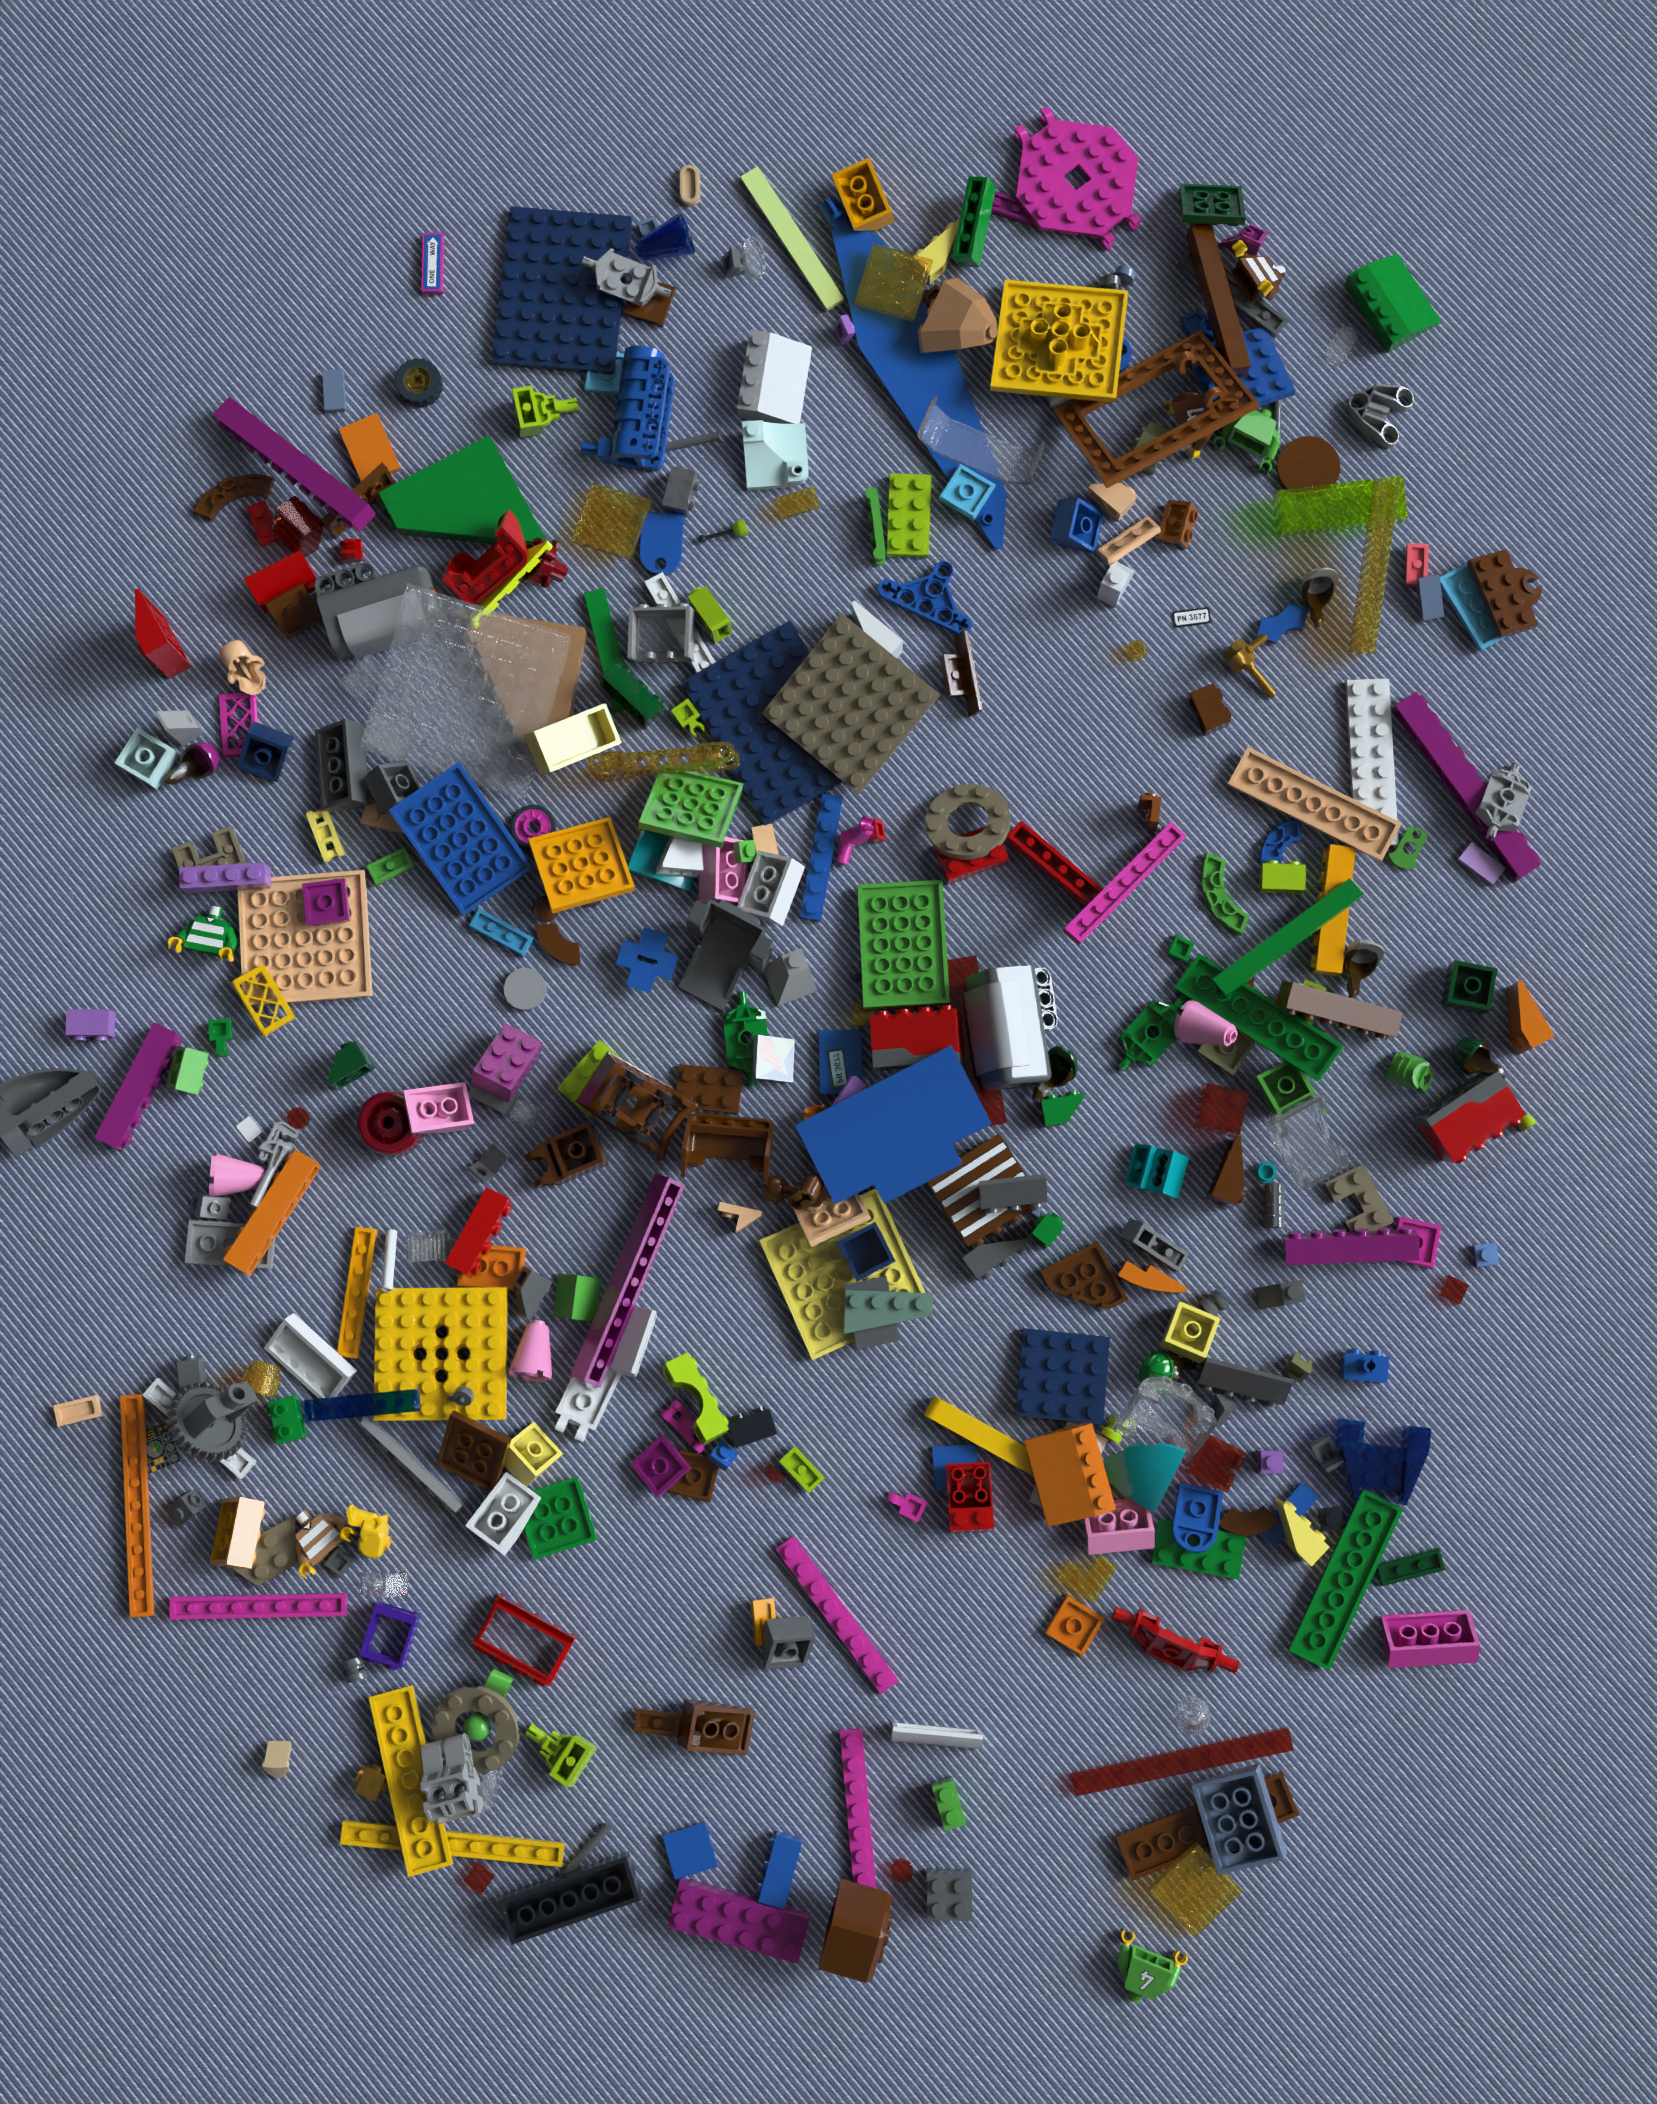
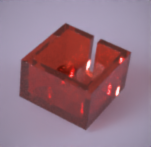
(297, 527)
(1221, 1110)
(1214, 1463)

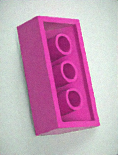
(1429, 1639)

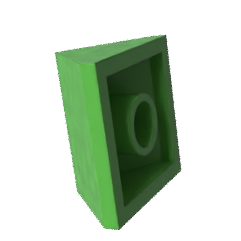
(577, 1297)

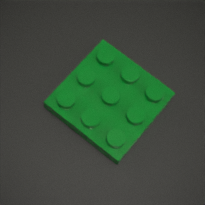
(559, 1519)

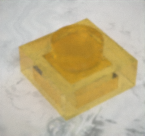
(860, 1016)

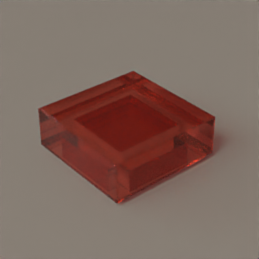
(1453, 1289)
(479, 1877)

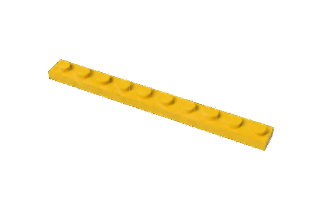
(460, 1843)

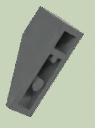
(1154, 1244)

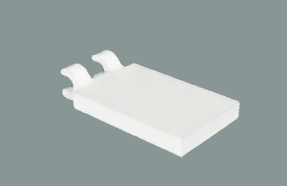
(585, 1404)

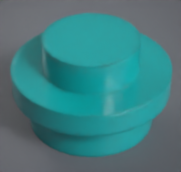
(1265, 1172)

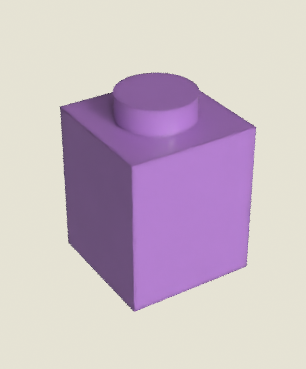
(1270, 1461)

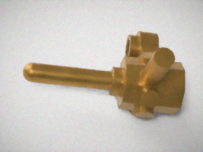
(1241, 657)

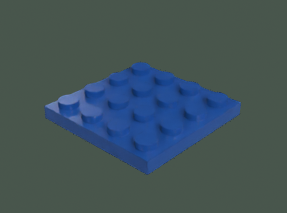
(1266, 377)

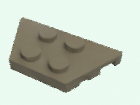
(274, 1553)

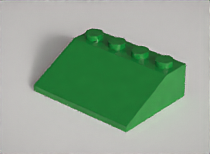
(1391, 301)

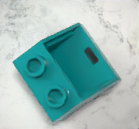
(1147, 1160)

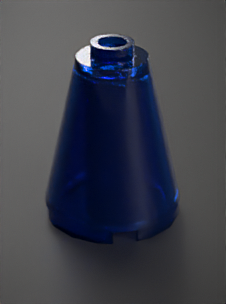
(667, 240)

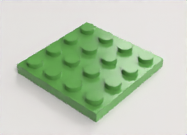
(691, 807)

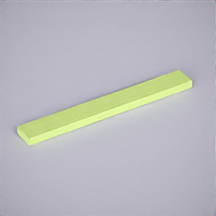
(792, 239)

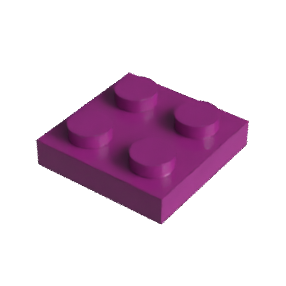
(326, 902)
(660, 1466)

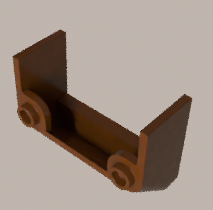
(729, 1139)

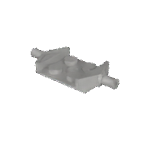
(613, 267)
(1497, 811)

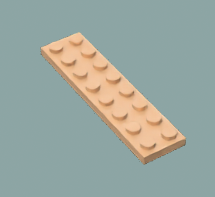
(1314, 804)

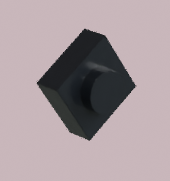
(1330, 1518)

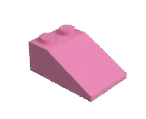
(438, 1108)

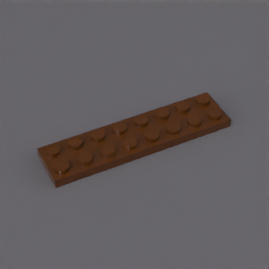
(1167, 1838)

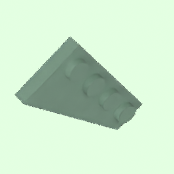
(883, 1308)

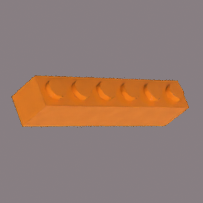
(271, 1212)

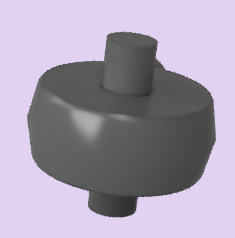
(462, 1396)

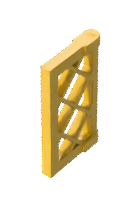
(280, 1002)

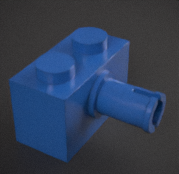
(1364, 1367)

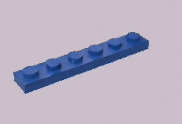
(821, 857)

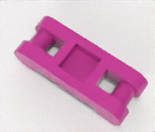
(684, 1423)

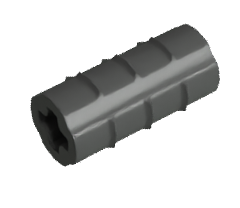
(1274, 1205)

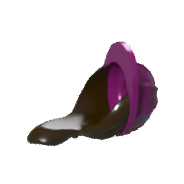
(195, 762)

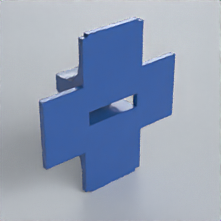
(651, 948)

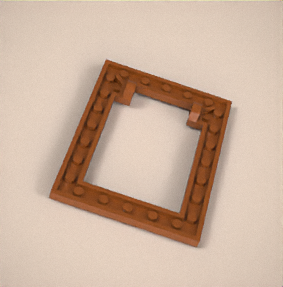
(1196, 350)

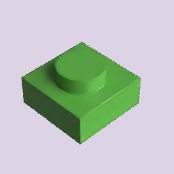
(744, 851)

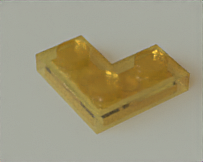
(1090, 1582)

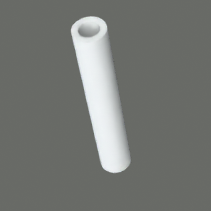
(389, 1260)

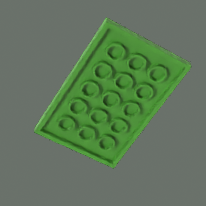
(903, 944)

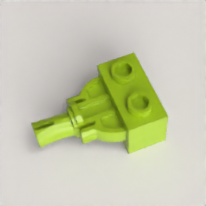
(537, 410)
(564, 1755)

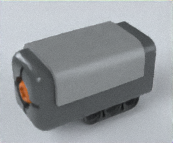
(364, 612)

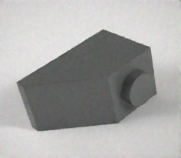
(1280, 1294)

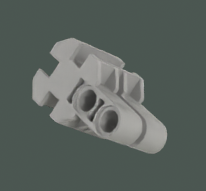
(446, 1770)

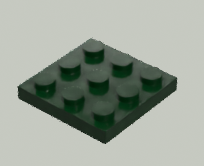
(1212, 204)

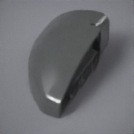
(43, 1105)

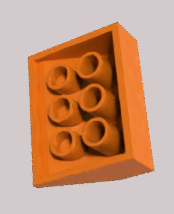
(1069, 1474)

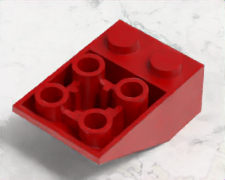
(969, 1497)

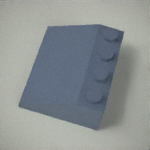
(1239, 1819)

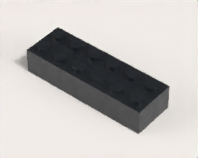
(570, 1897)

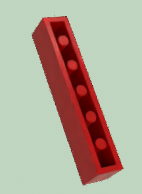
(1053, 864)

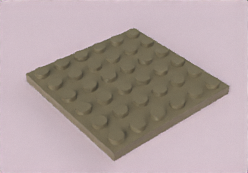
(850, 704)

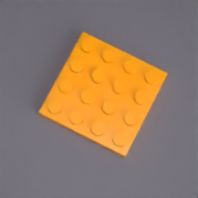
(581, 865)

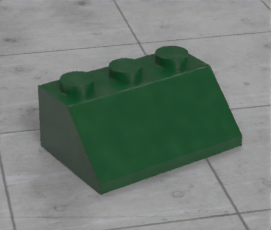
(631, 694)

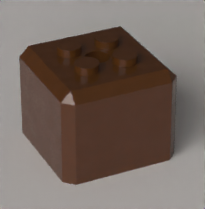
(856, 1931)

